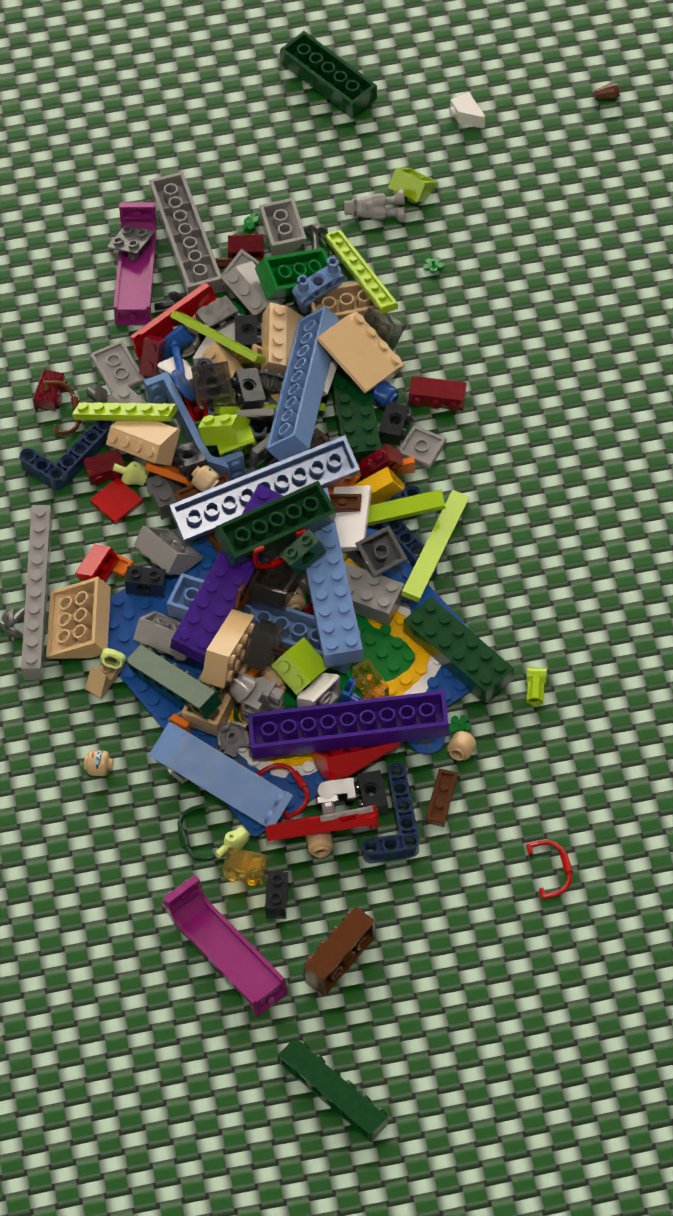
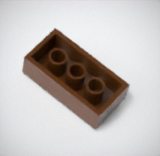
(339, 951)

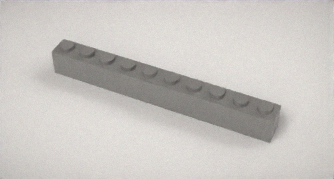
(36, 593)

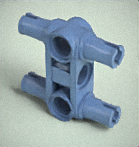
(307, 291)

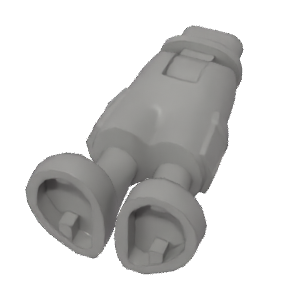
(374, 206)

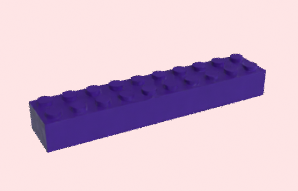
(217, 594)
(348, 724)

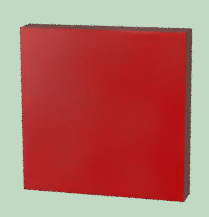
(116, 501)

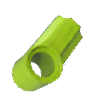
(535, 690)

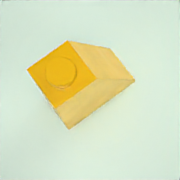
(383, 484)

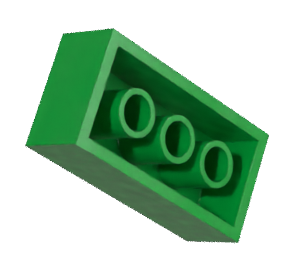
(280, 272)

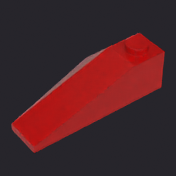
(345, 762)

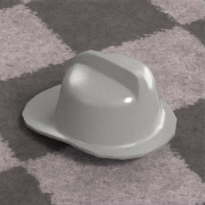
(242, 686)

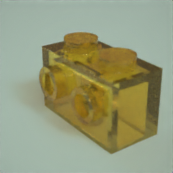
(369, 680)
(245, 866)

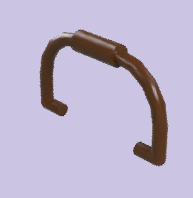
(74, 400)
(240, 602)

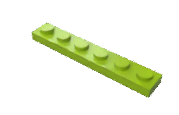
(125, 411)

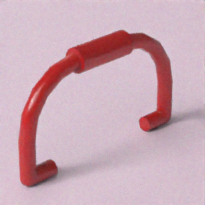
(274, 563)
(299, 780)
(566, 865)

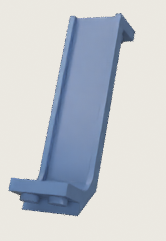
(161, 389)
(220, 775)

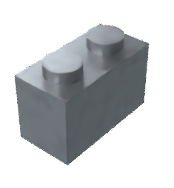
(217, 314)

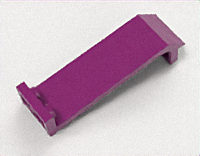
(135, 277)
(224, 946)

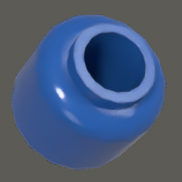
(384, 393)

